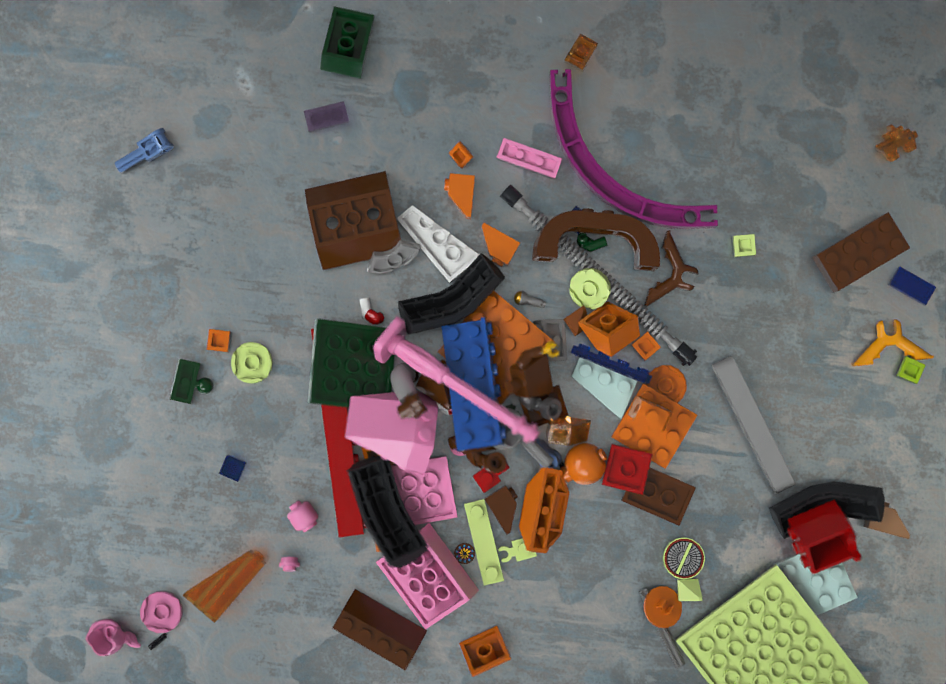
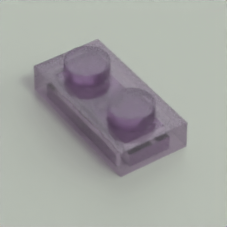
(326, 116)

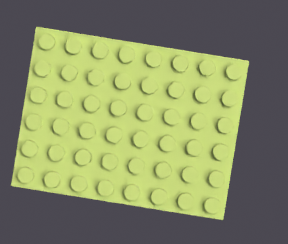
(767, 638)

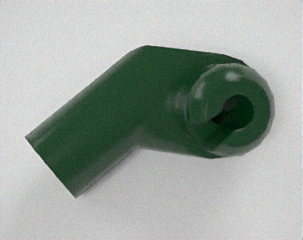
(589, 244)

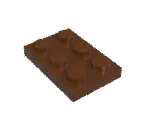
(662, 497)

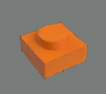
(218, 340)
(646, 346)

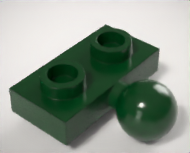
(186, 380)

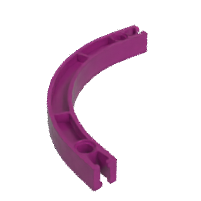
(604, 185)

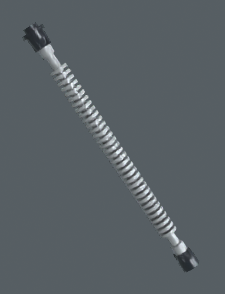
(680, 349)

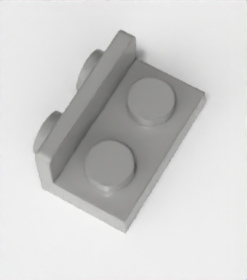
(556, 331)

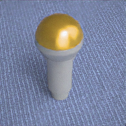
(522, 298)

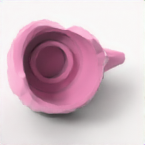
(108, 638)

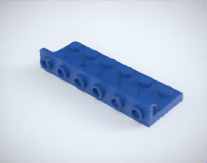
(471, 359)

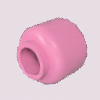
(302, 516)

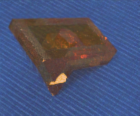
(581, 52)

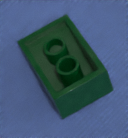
(346, 42)

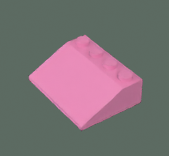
(432, 583)

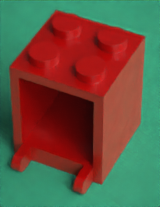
(823, 537)

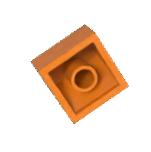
(610, 328)

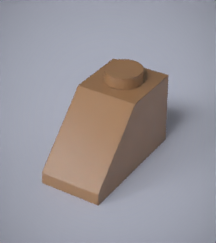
(890, 523)

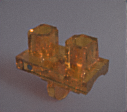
(894, 139)

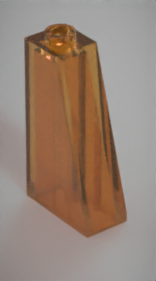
(222, 588)

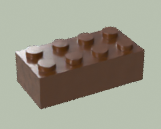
(861, 252)

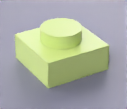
(744, 245)

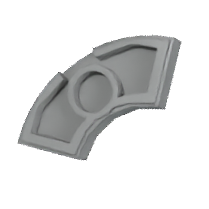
(394, 258)

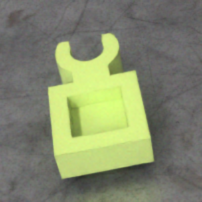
(518, 550)

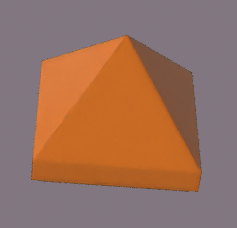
(461, 154)

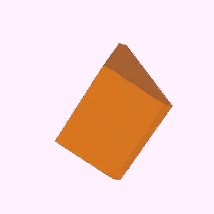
(485, 651)

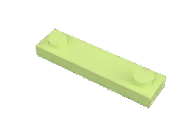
(484, 542)

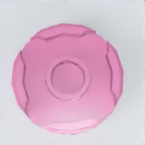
(161, 611)

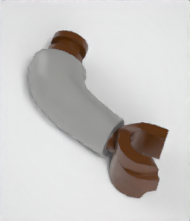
(402, 382)

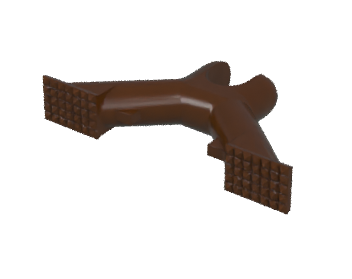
(675, 280)

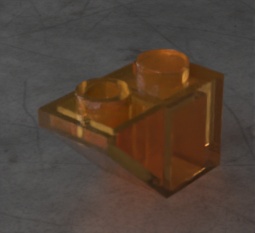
(567, 431)

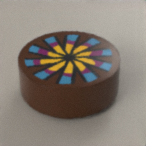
(464, 553)

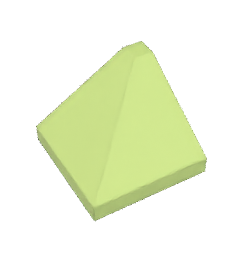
(689, 590)

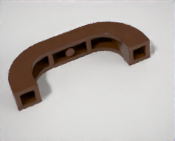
(587, 221)

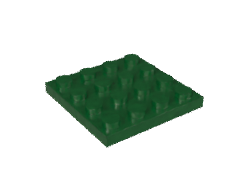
(346, 363)

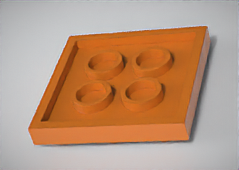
(649, 440)

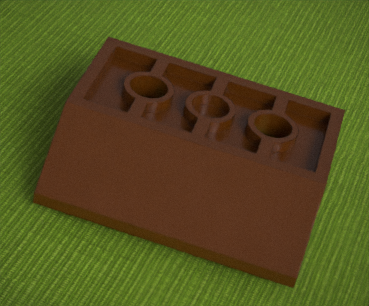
(356, 233)

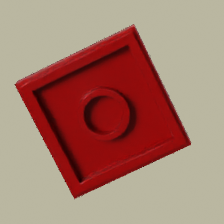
(627, 469)

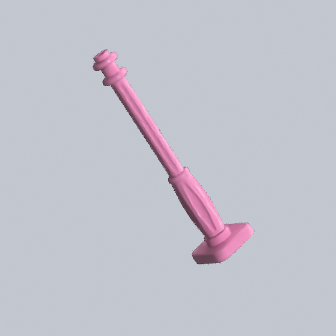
(394, 342)

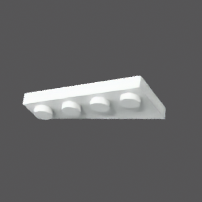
(440, 246)

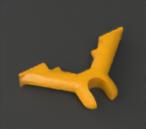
(883, 340)

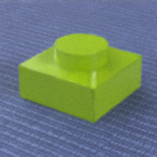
(910, 370)

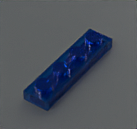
(620, 366)

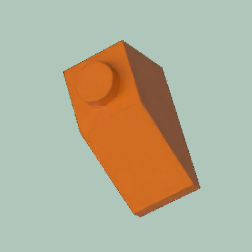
(460, 191)
(499, 245)

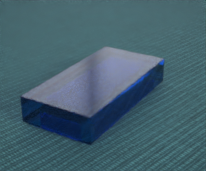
(912, 286)

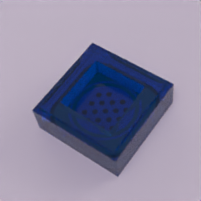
(232, 468)

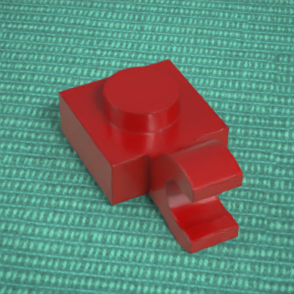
(486, 479)

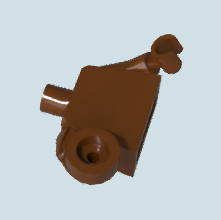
(493, 462)

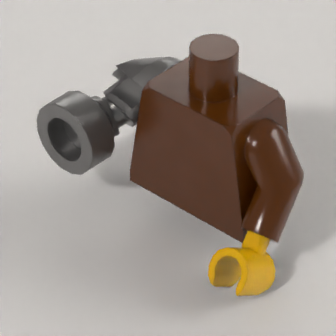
(533, 378)

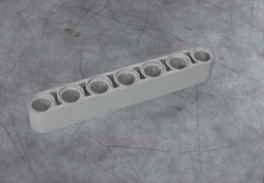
(753, 424)

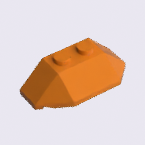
(544, 510)

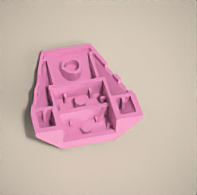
(378, 427)

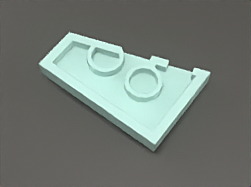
(606, 385)

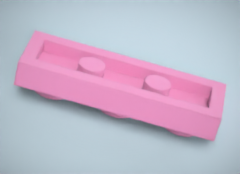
(529, 158)

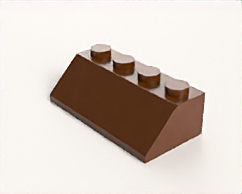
(380, 629)

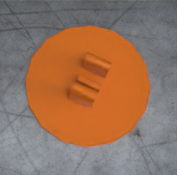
(662, 607)

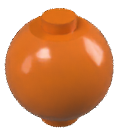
(584, 464)

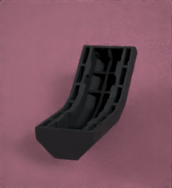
(453, 302)
(853, 499)
(385, 512)

